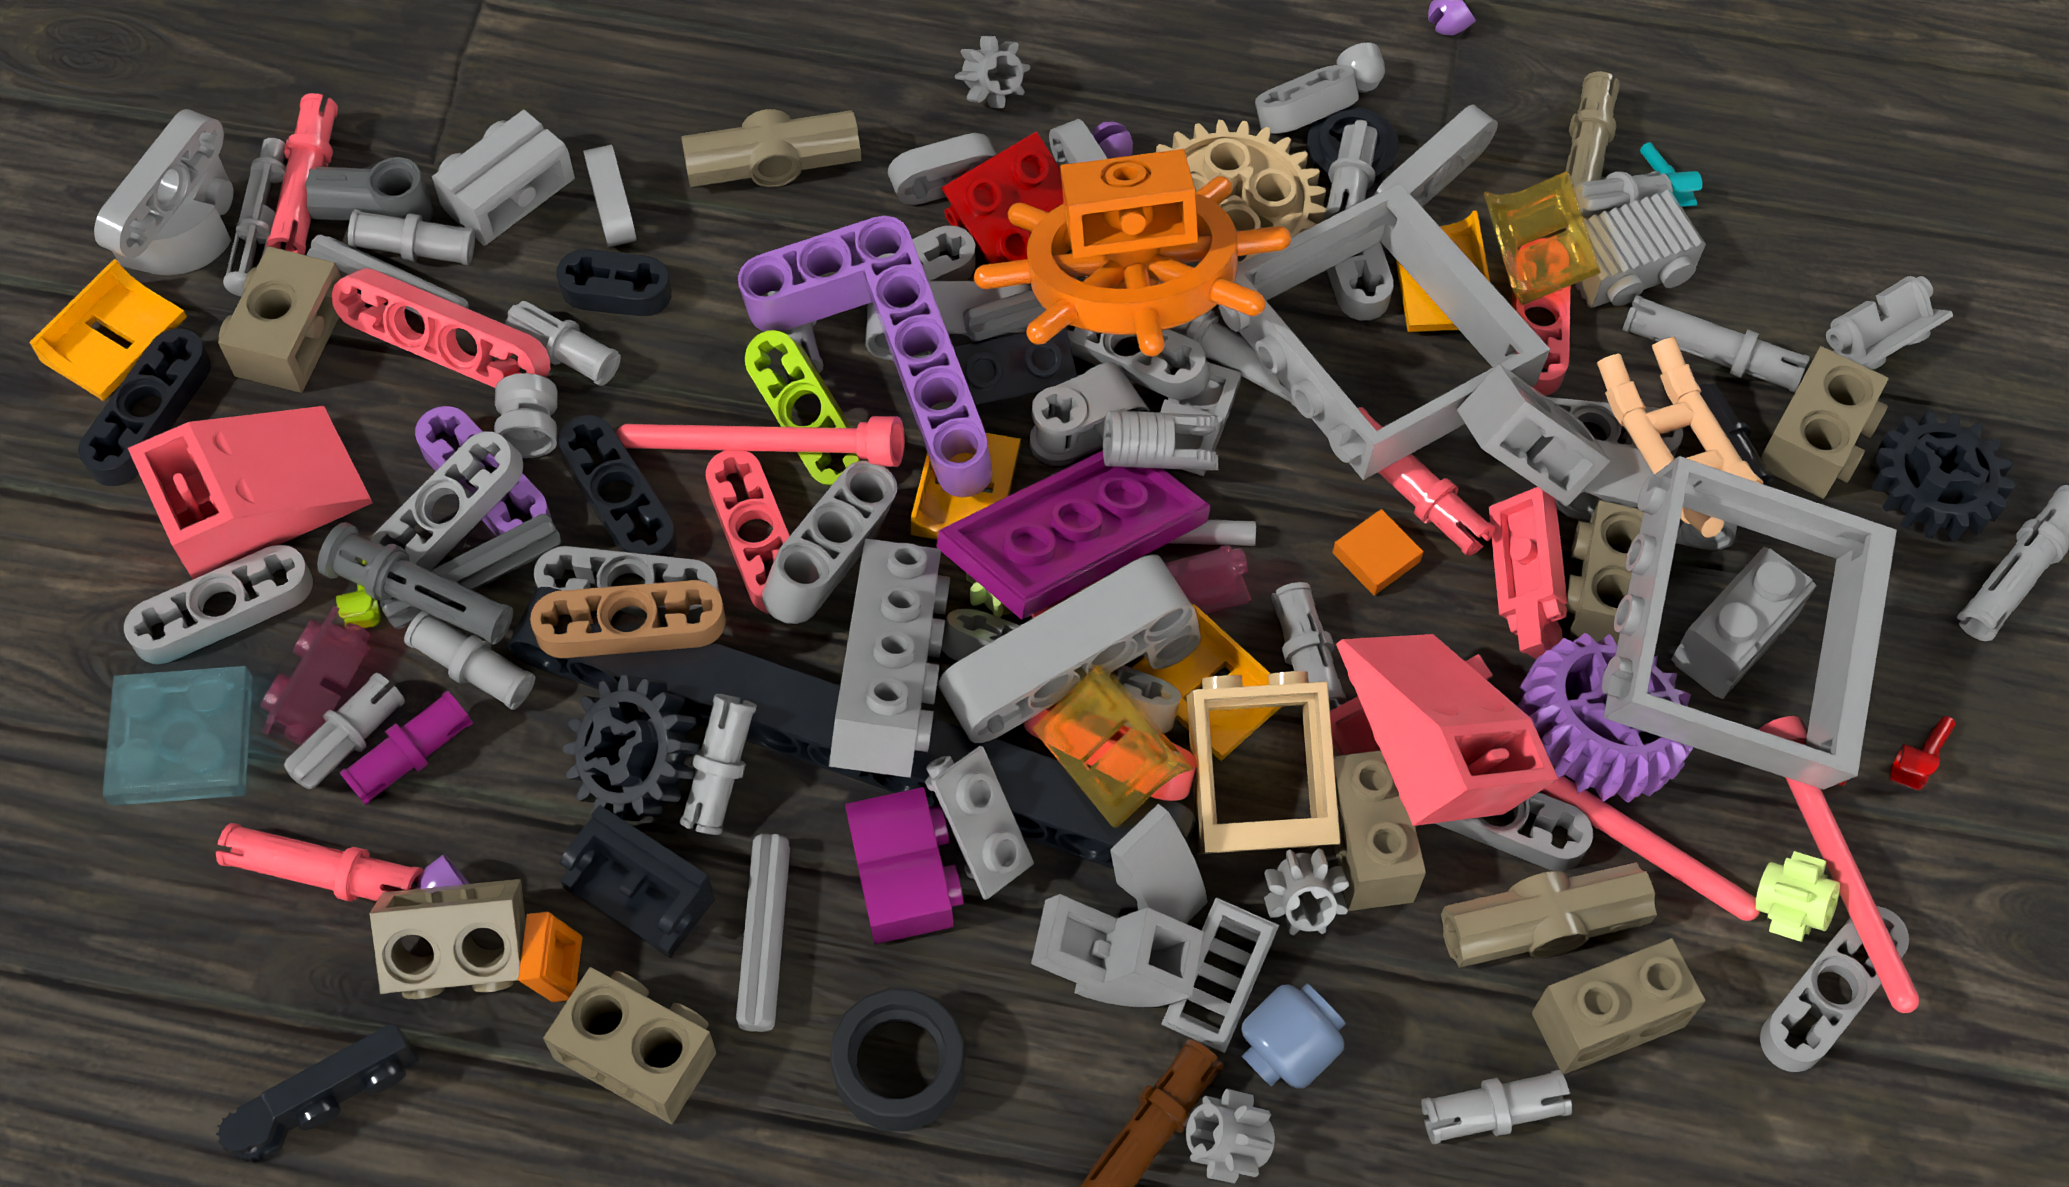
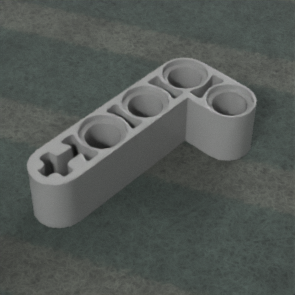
(1047, 657)

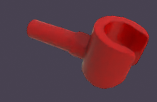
(1914, 766)

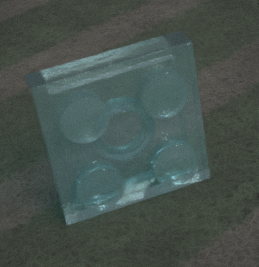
(178, 736)

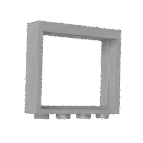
(1440, 271)
(1849, 640)

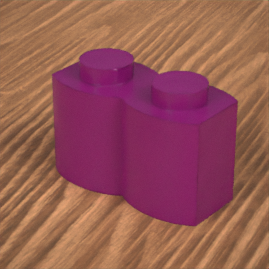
(901, 864)

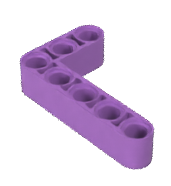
(908, 330)

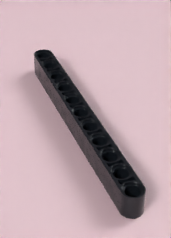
(798, 720)

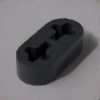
(614, 282)

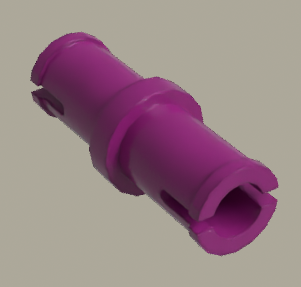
(406, 748)

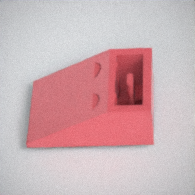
(247, 483)
(1444, 730)

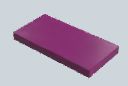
(1070, 531)

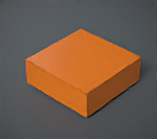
(1377, 552)
(550, 957)

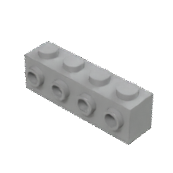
(887, 657)

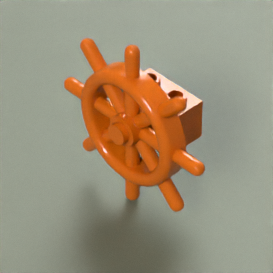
(1128, 231)

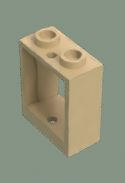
(1283, 690)

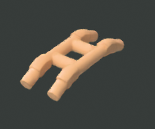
(1686, 410)

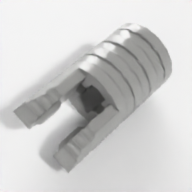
(1149, 440)

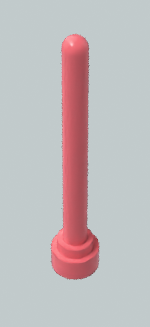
(877, 441)
(1656, 850)
(1844, 870)

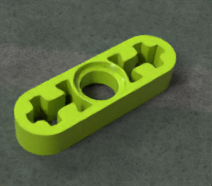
(770, 383)

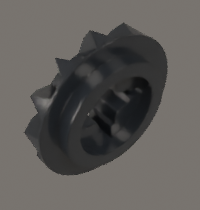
(1326, 136)

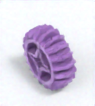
(1579, 738)

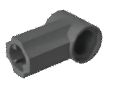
(388, 189)

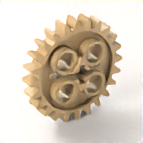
(1266, 181)

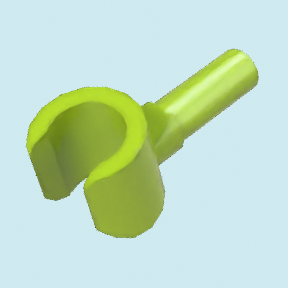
(359, 608)

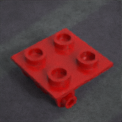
(987, 192)

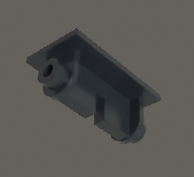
(1015, 366)

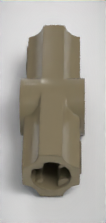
(771, 148)
(1548, 914)

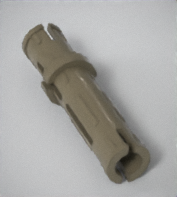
(1592, 128)

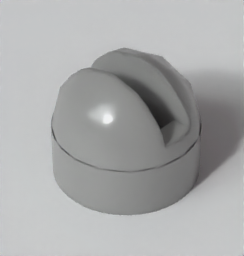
(1367, 65)

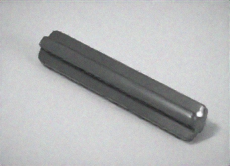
(485, 563)

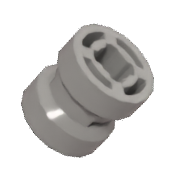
(526, 412)

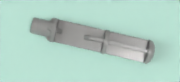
(255, 217)

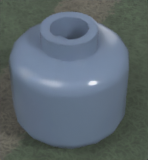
(1292, 1036)

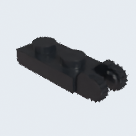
(315, 1093)

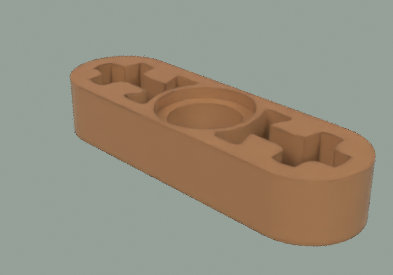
(579, 604)

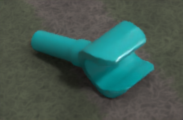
(1682, 182)

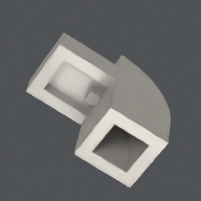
(193, 233)
(1121, 960)

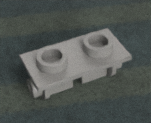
(1903, 321)
(980, 820)

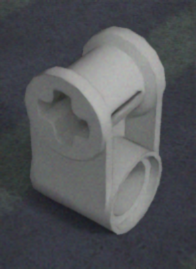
(1079, 413)

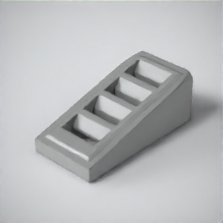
(1243, 924)

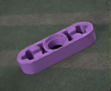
(437, 452)

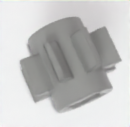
(1008, 75)
(1306, 891)
(1230, 1136)

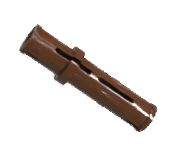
(1160, 1114)

